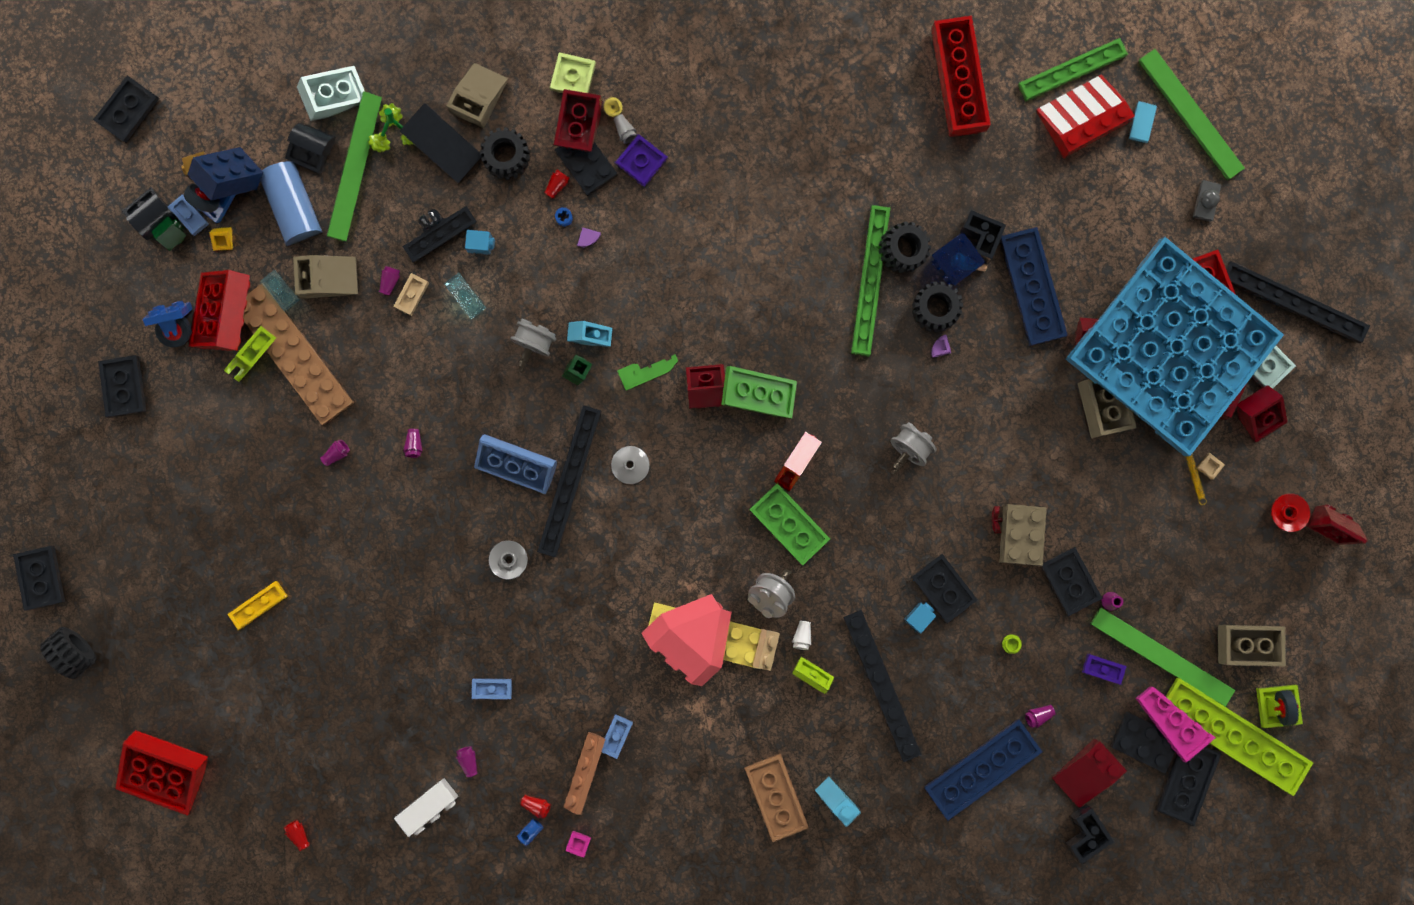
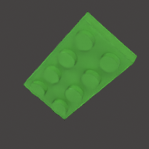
(759, 392)
(789, 524)

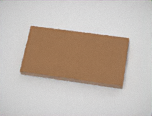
(776, 797)

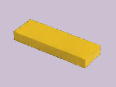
(257, 605)

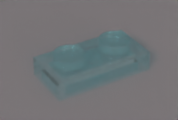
(279, 290)

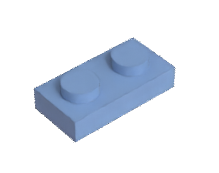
(188, 215)
(491, 688)
(616, 736)

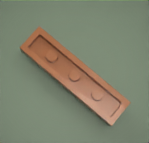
(584, 773)

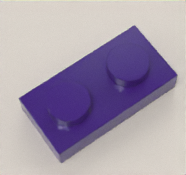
(1104, 669)

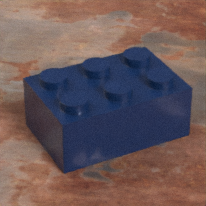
(225, 173)

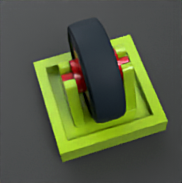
(1279, 706)

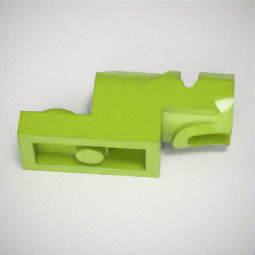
(250, 352)

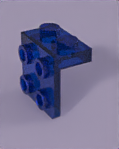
(957, 259)

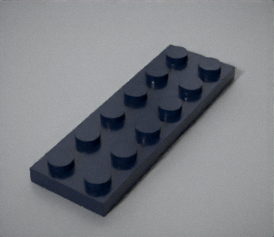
(1033, 286)
(983, 769)

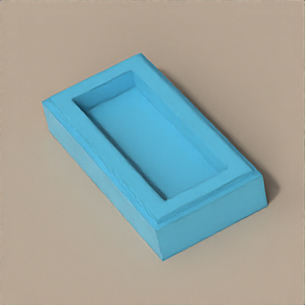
(1142, 122)

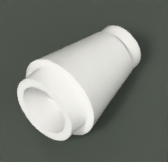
(802, 637)

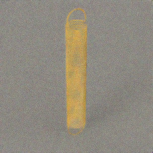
(1193, 473)

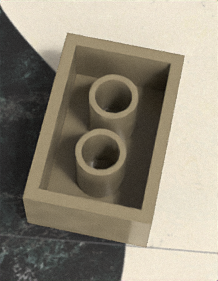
(1022, 535)
(1251, 645)

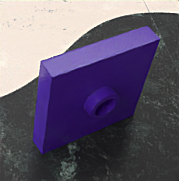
(641, 160)

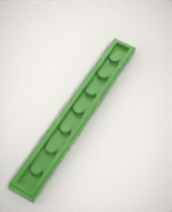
(1191, 114)
(354, 166)
(870, 282)
(1162, 656)

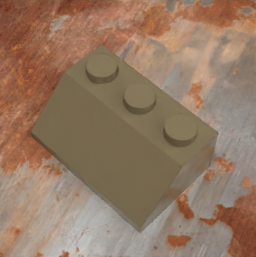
(1104, 411)

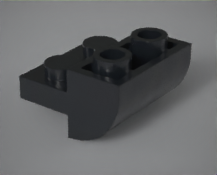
(309, 146)
(147, 213)

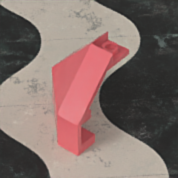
(692, 638)

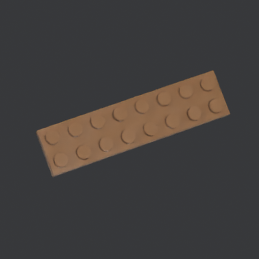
(296, 357)

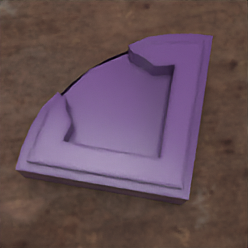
(588, 237)
(941, 347)

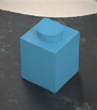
(479, 242)
(920, 617)

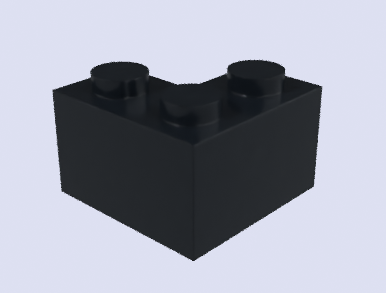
(985, 231)
(1092, 837)

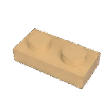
(411, 294)
(766, 649)

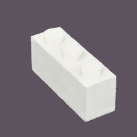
(427, 808)

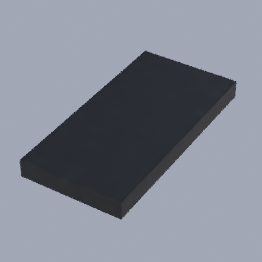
(440, 143)
(1188, 786)

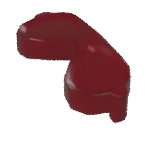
(995, 513)

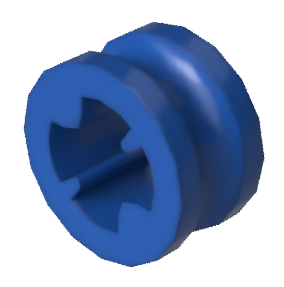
(566, 222)

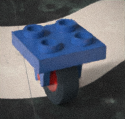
(213, 209)
(171, 325)

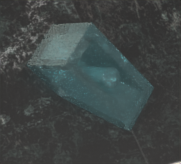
(464, 295)

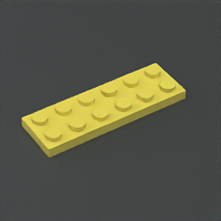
(740, 642)

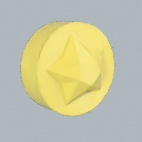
(612, 106)

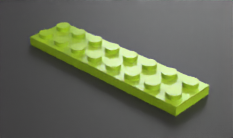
(1242, 739)

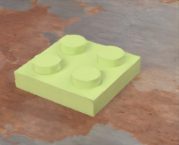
(572, 73)

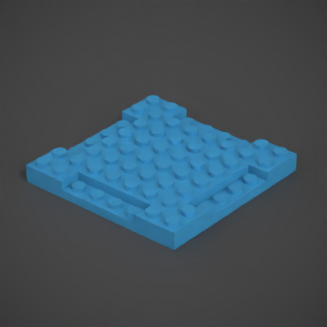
(1175, 346)

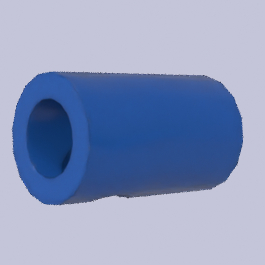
(530, 831)

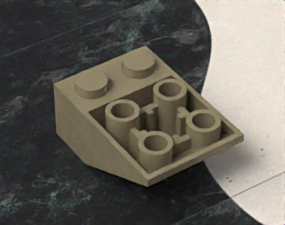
(476, 95)
(325, 276)

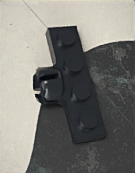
(438, 231)

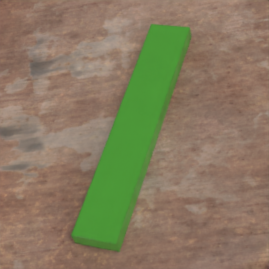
(1072, 69)

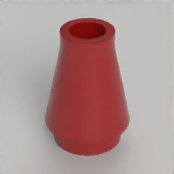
(556, 184)
(536, 806)
(296, 834)

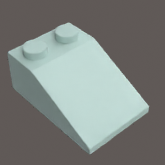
(330, 92)

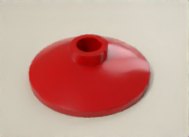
(1298, 510)

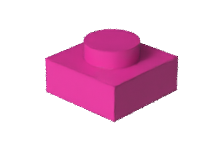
(578, 844)

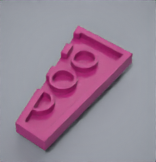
(1179, 730)

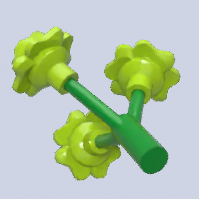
(390, 115)

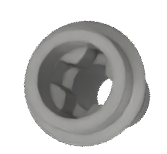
(625, 130)

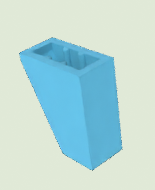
(837, 801)

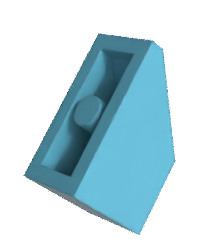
(589, 334)

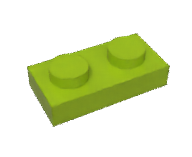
(813, 675)

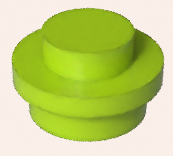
(1011, 644)

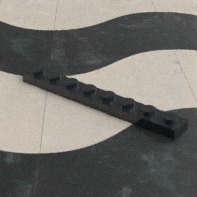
(1297, 303)
(569, 481)
(882, 685)

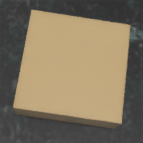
(1210, 466)

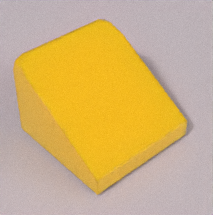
(221, 239)

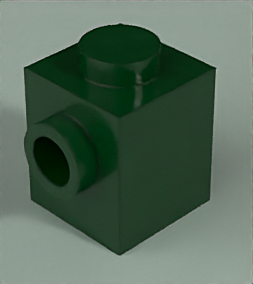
(169, 233)
(577, 370)

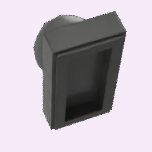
(1207, 200)

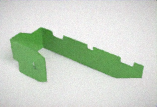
(633, 376)

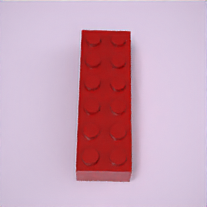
(960, 76)

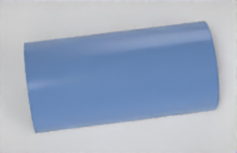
(289, 202)
(515, 464)

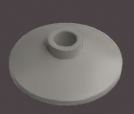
(634, 474)
(498, 557)

